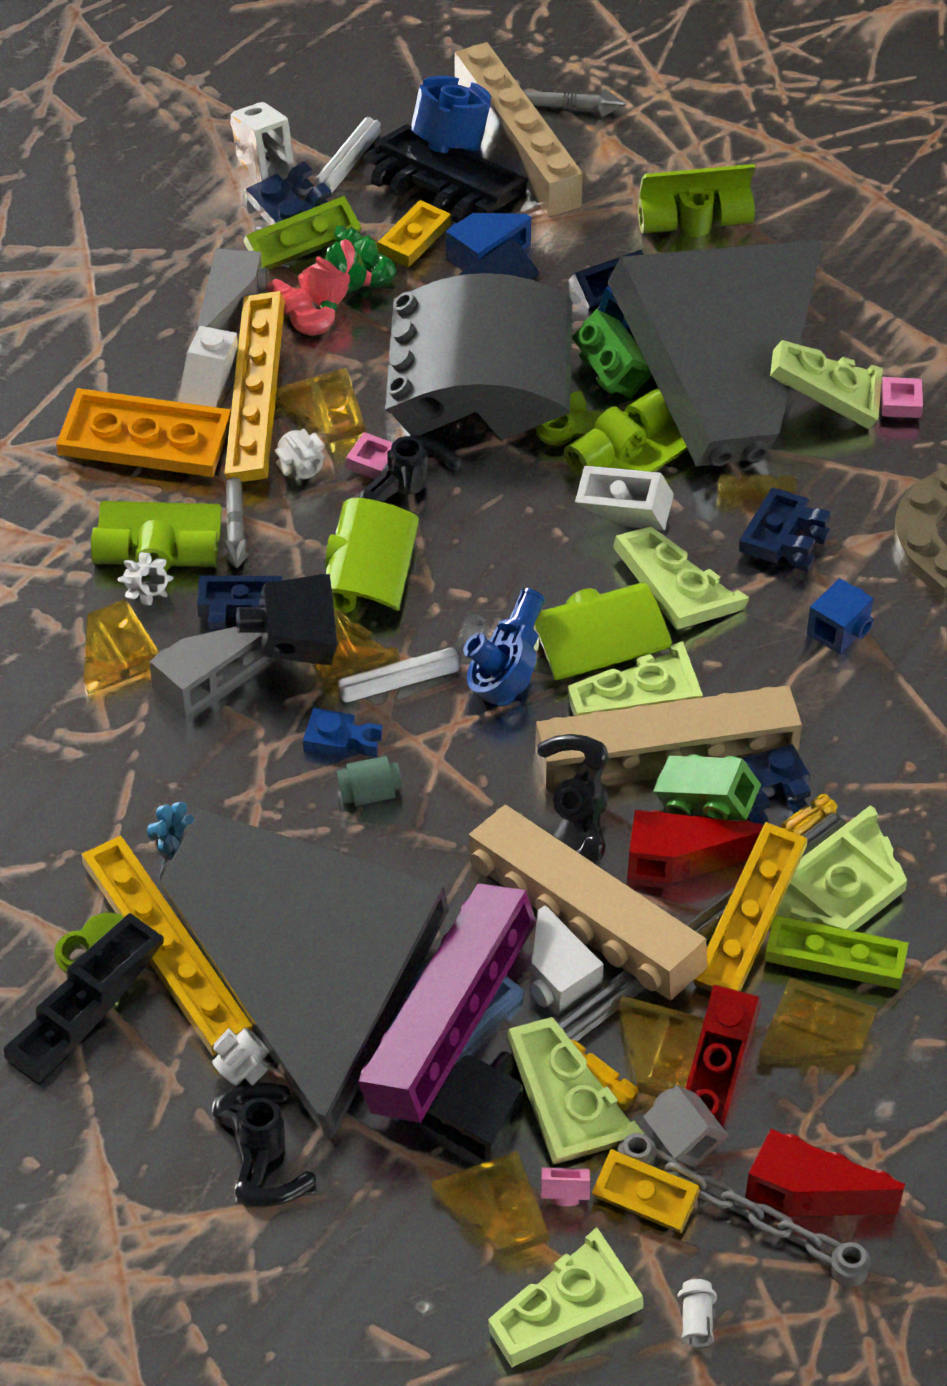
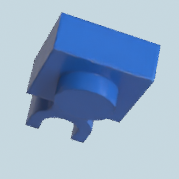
(335, 732)

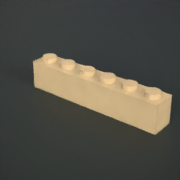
(522, 132)
(646, 735)
(589, 902)

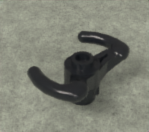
(408, 467)
(584, 796)
(260, 1141)

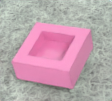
(901, 397)
(368, 456)
(565, 1185)

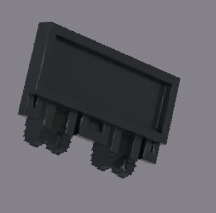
(464, 179)

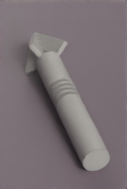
(605, 102)
(236, 543)

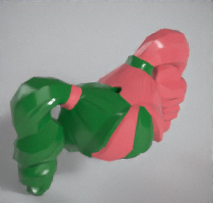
(346, 268)

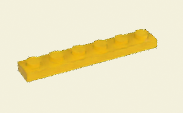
(255, 387)
(179, 959)

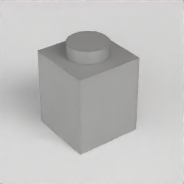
(685, 1125)

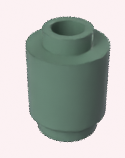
(369, 781)

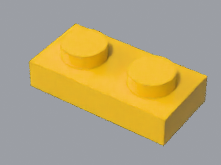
(414, 233)
(646, 1191)

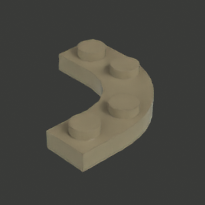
(917, 530)

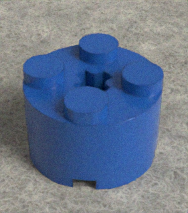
(450, 114)

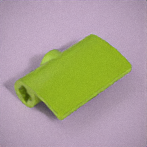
(696, 199)
(634, 439)
(169, 531)
(370, 553)
(601, 630)

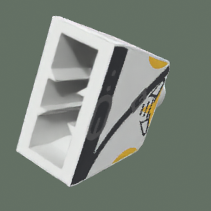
(262, 133)

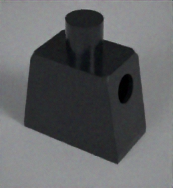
(294, 620)
(476, 1106)

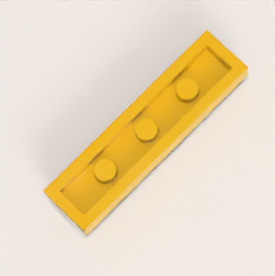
(752, 908)

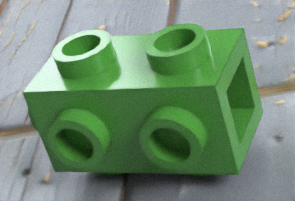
(612, 354)
(707, 787)

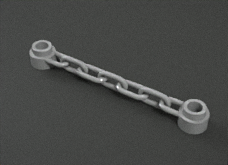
(841, 1271)

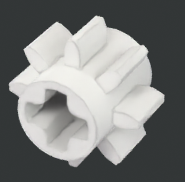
(300, 454)
(156, 584)
(240, 1056)

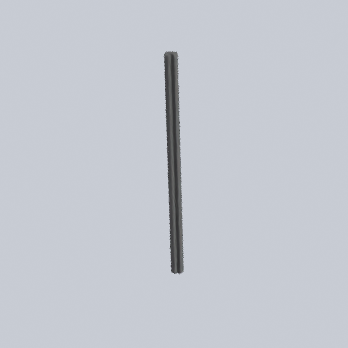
(607, 999)

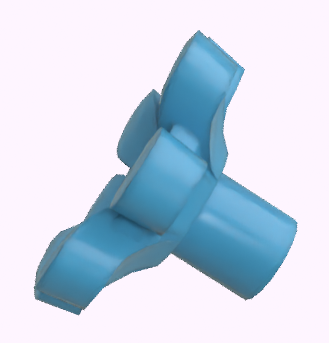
(170, 827)

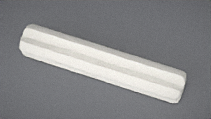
(349, 153)
(398, 675)

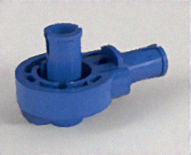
(507, 654)

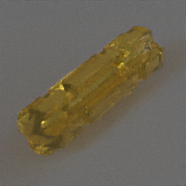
(753, 485)

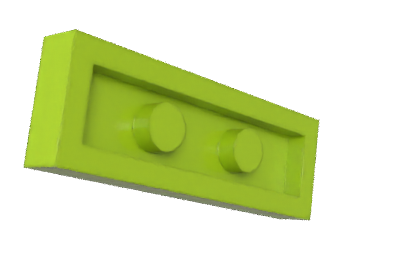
(301, 233)
(836, 952)

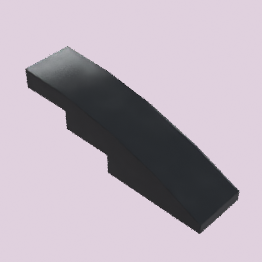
(84, 998)

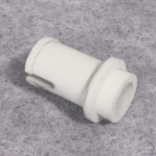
(697, 1304)

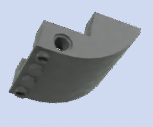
(480, 348)

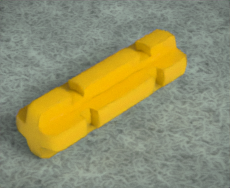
(810, 815)
(622, 1089)

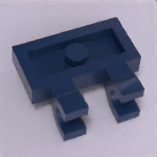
(279, 198)
(774, 526)
(223, 594)
(779, 773)

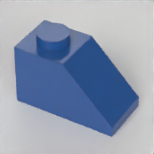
(483, 233)

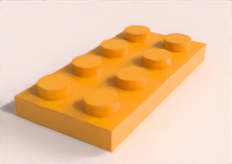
(144, 432)

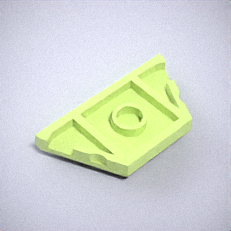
(845, 877)

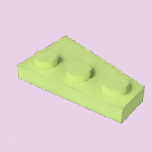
(829, 382)
(678, 586)
(647, 683)
(567, 1099)
(568, 1303)

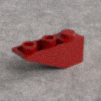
(684, 846)
(723, 1048)
(817, 1182)

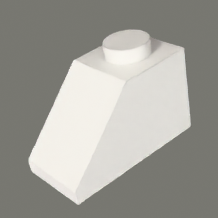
(209, 367)
(626, 496)
(561, 966)

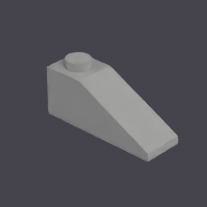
(230, 279)
(204, 666)

